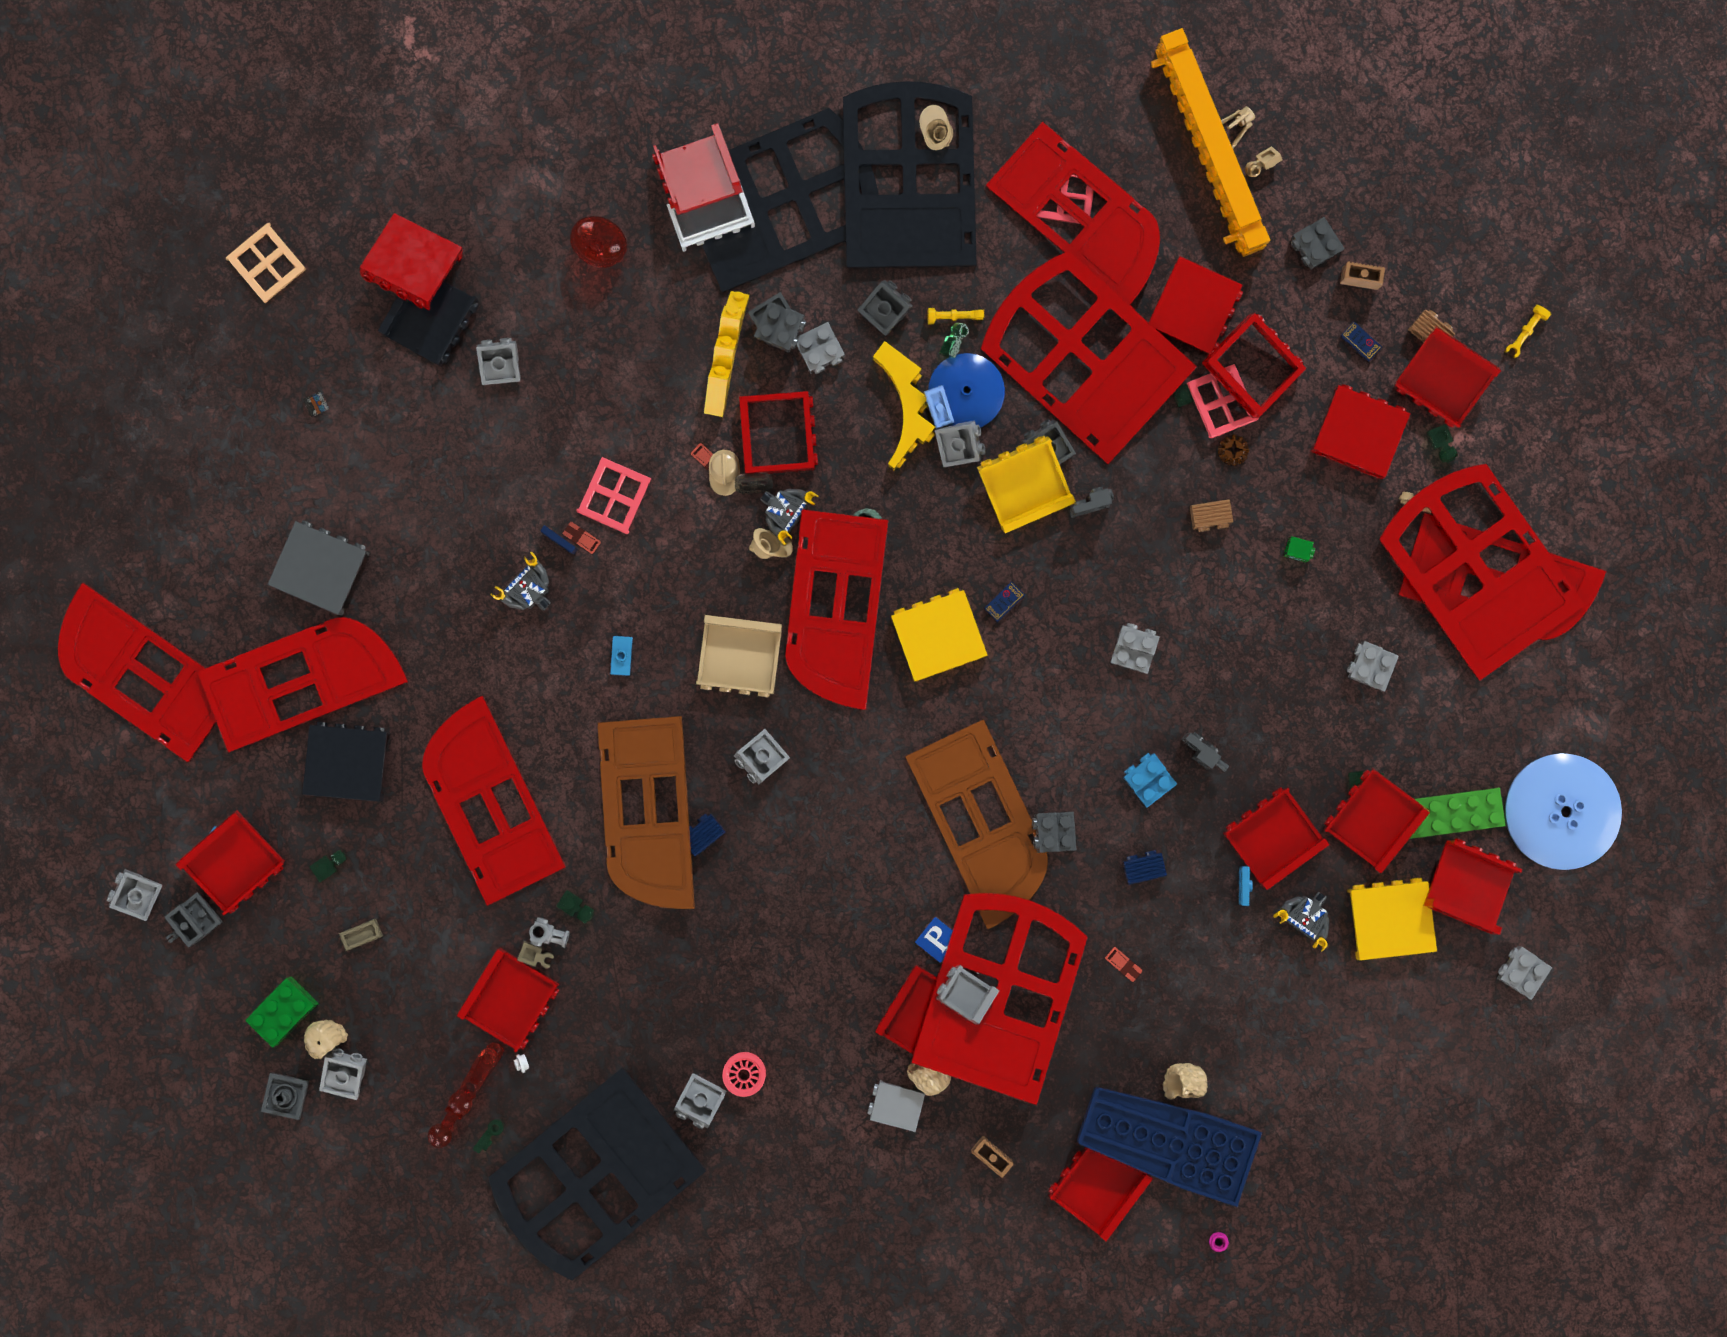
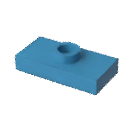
(621, 655)
(1245, 885)

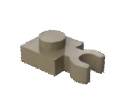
(532, 954)

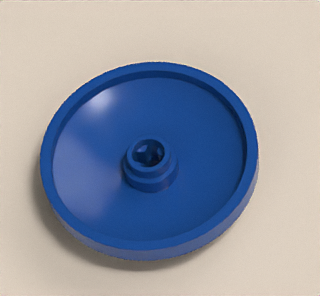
(980, 377)

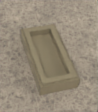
(360, 935)

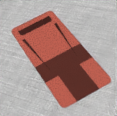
(702, 454)
(581, 537)
(1123, 964)

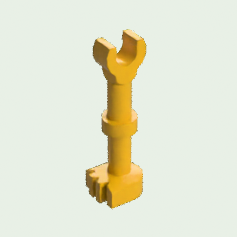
(1539, 313)
(953, 315)

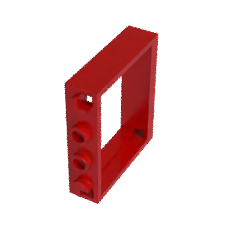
(1232, 386)
(746, 436)

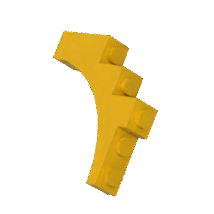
(724, 353)
(903, 374)

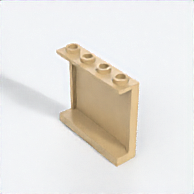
(739, 655)

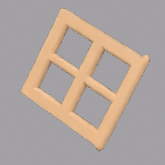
(266, 263)

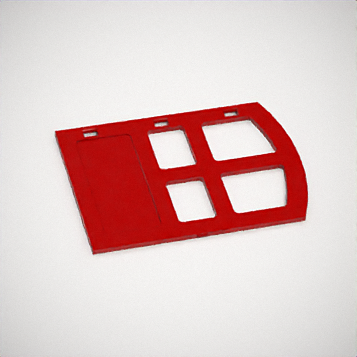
(1121, 389)
(1509, 608)
(1001, 1049)

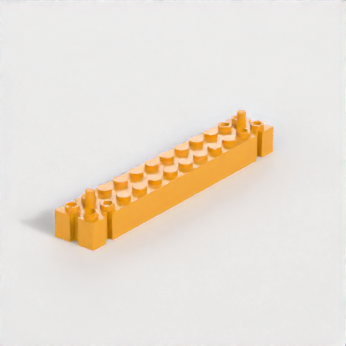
(1212, 143)

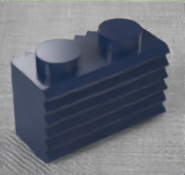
(705, 833)
(1144, 868)

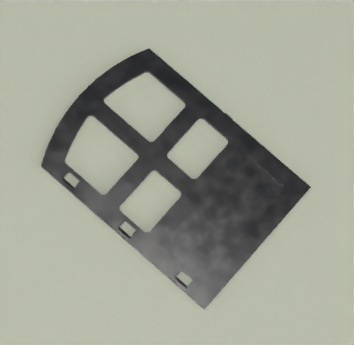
(909, 226)
(757, 250)
(632, 1145)

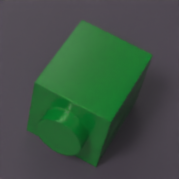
(1299, 549)

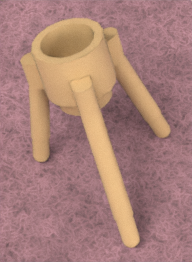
(1242, 118)

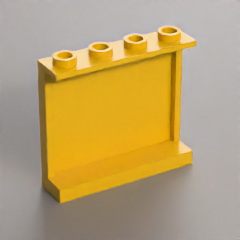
(1025, 484)
(938, 634)
(1392, 919)

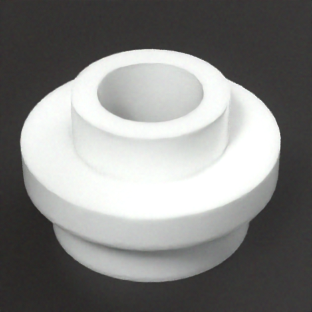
(521, 1063)

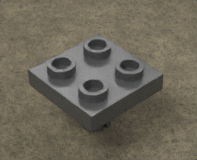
(285, 1096)

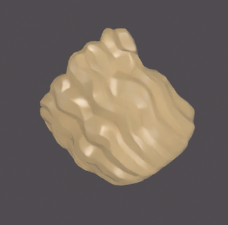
(328, 1033)
(928, 1080)
(1185, 1081)

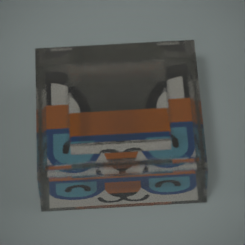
(316, 404)

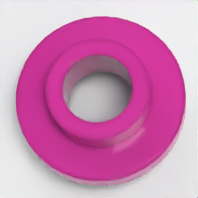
(1223, 1246)

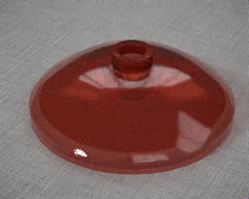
(599, 234)

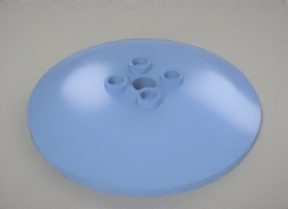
(1536, 805)

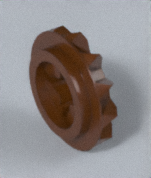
(1226, 455)

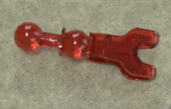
(461, 1101)

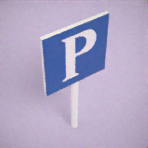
(935, 939)

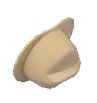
(935, 127)
(723, 470)
(767, 545)

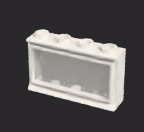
(712, 220)

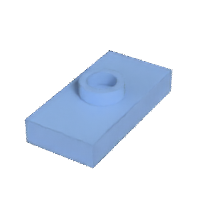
(939, 406)

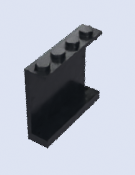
(431, 331)
(345, 762)

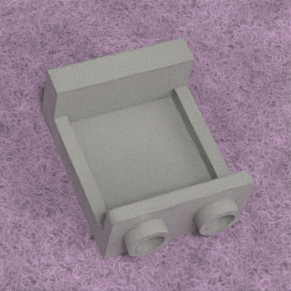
(966, 994)
(896, 1106)

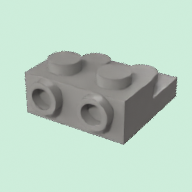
(820, 348)
(498, 361)
(960, 443)
(1135, 648)
(1372, 665)
(761, 757)
(134, 894)
(1524, 972)
(342, 1073)
(699, 1101)

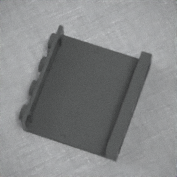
(317, 567)

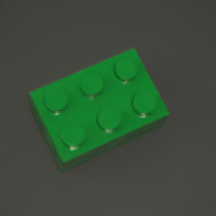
(281, 1011)

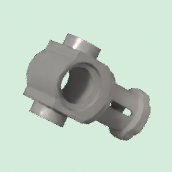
(549, 934)

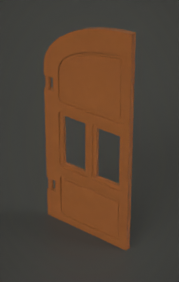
(650, 857)
(1000, 858)

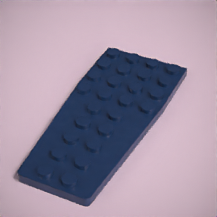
(1171, 1143)

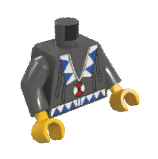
(785, 510)
(527, 587)
(1307, 917)

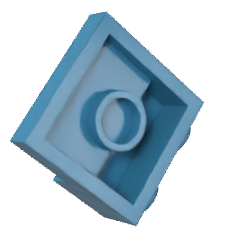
(1149, 779)

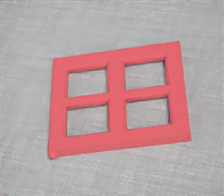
(1059, 214)
(1221, 401)
(614, 495)

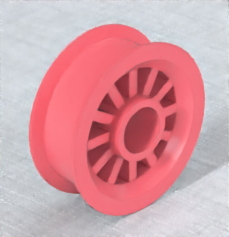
(727, 1079)

